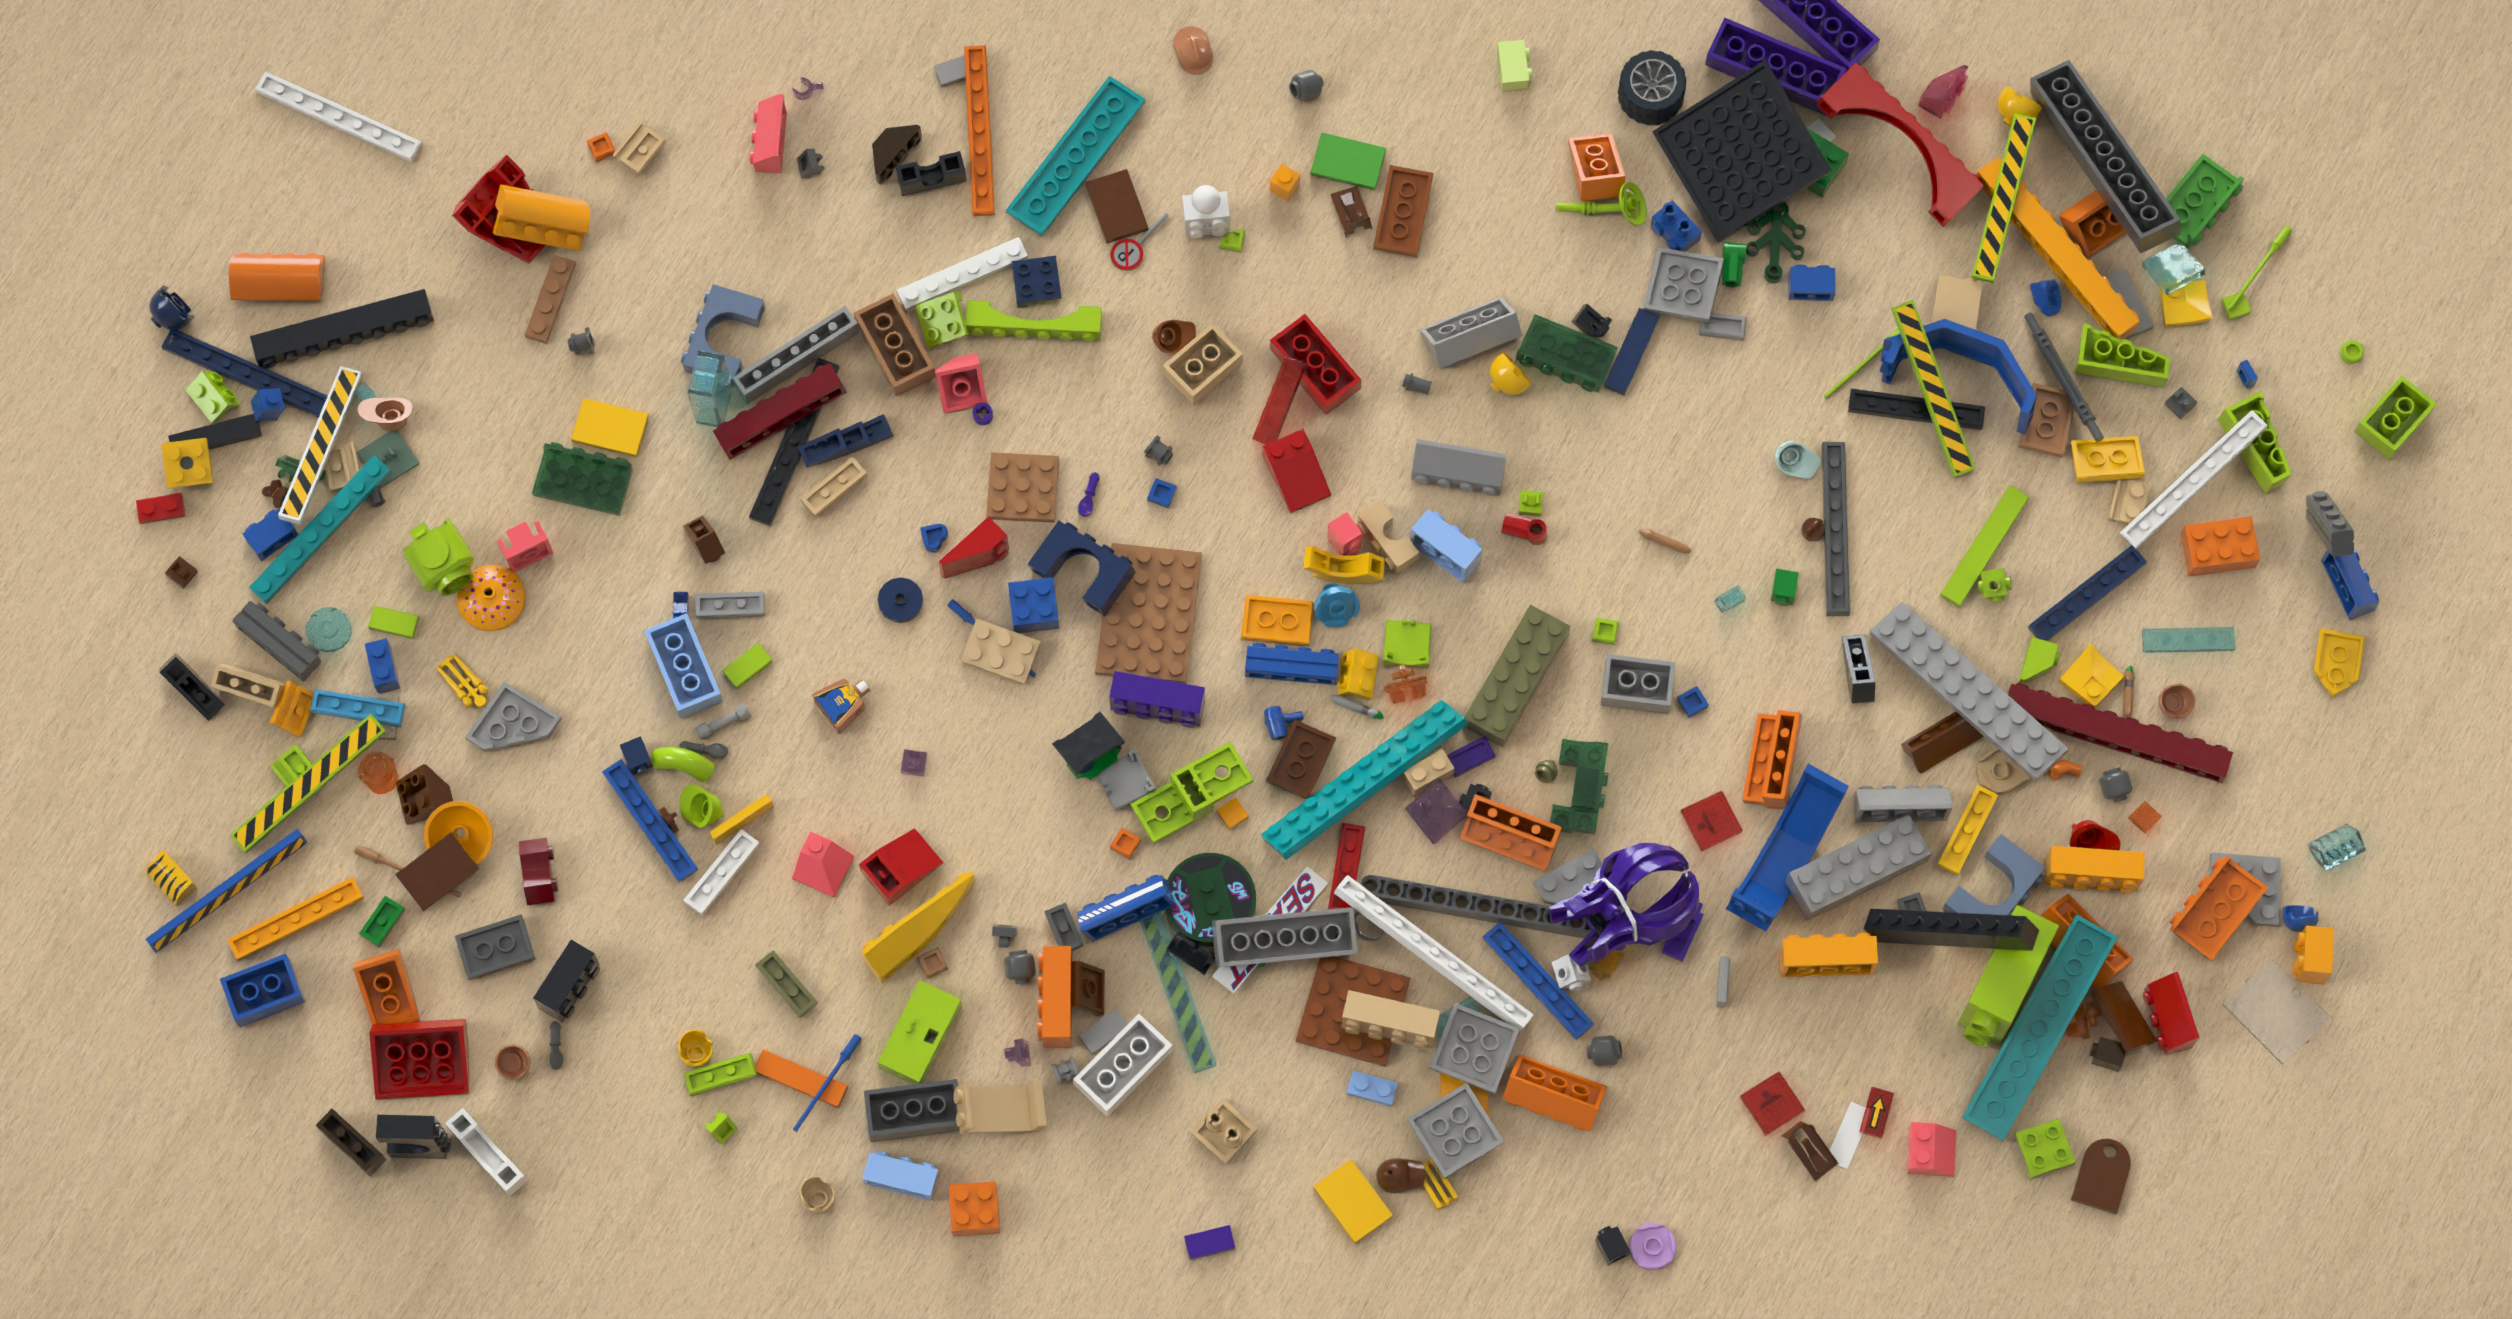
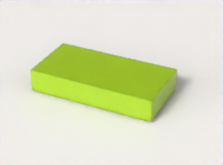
(393, 622)
(747, 665)

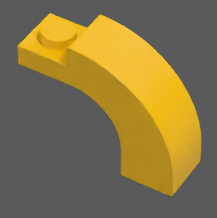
(1342, 568)

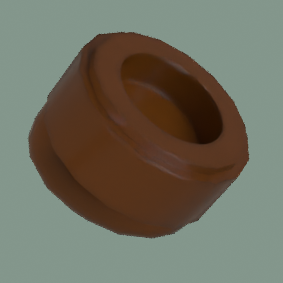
(1813, 529)

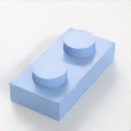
(1372, 1088)

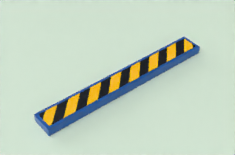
(226, 890)

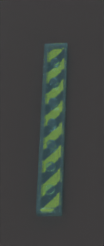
(1178, 994)

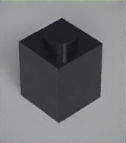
(1612, 1244)

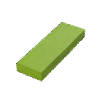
(720, 1074)

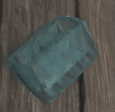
(2336, 846)

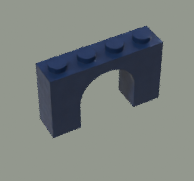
(1065, 543)

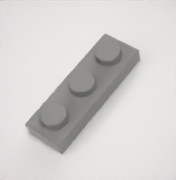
(730, 605)

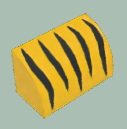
(170, 878)

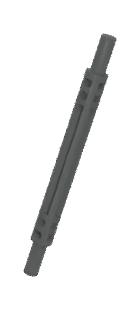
(2064, 377)

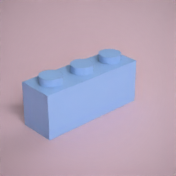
(901, 1175)

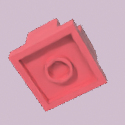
(525, 546)

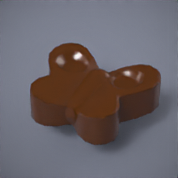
(277, 492)
(669, 819)

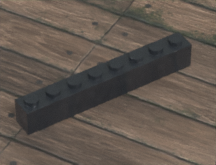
(342, 328)
(1952, 929)

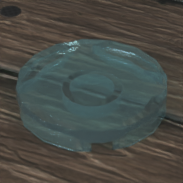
(328, 629)

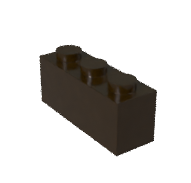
(351, 1142)

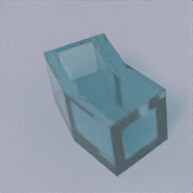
(364, 392)
(1730, 599)

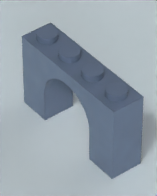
(719, 306)
(2017, 865)

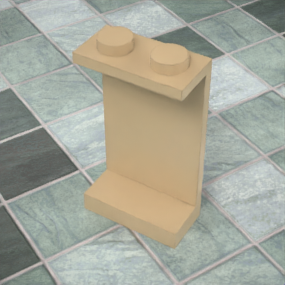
(1000, 1108)

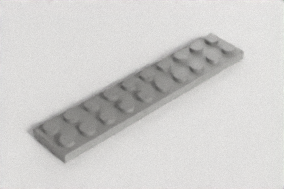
(1969, 691)

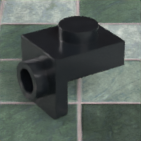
(1591, 322)
(1479, 789)

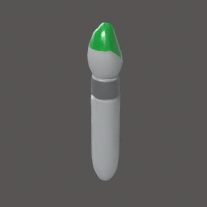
(1355, 706)

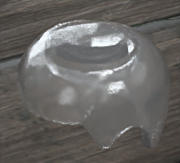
(1367, 930)

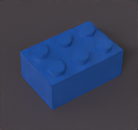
(262, 990)

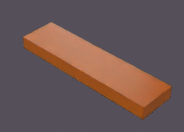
(799, 1078)

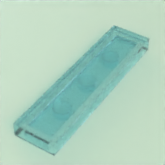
(2188, 639)

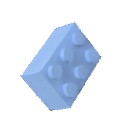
(1446, 545)

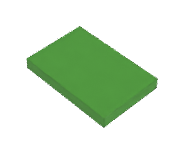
(1348, 161)

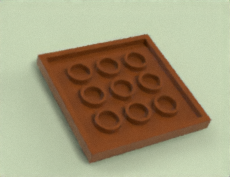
(1326, 1003)

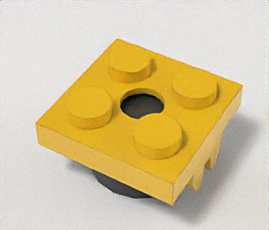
(187, 463)

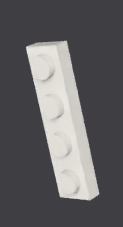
(721, 872)

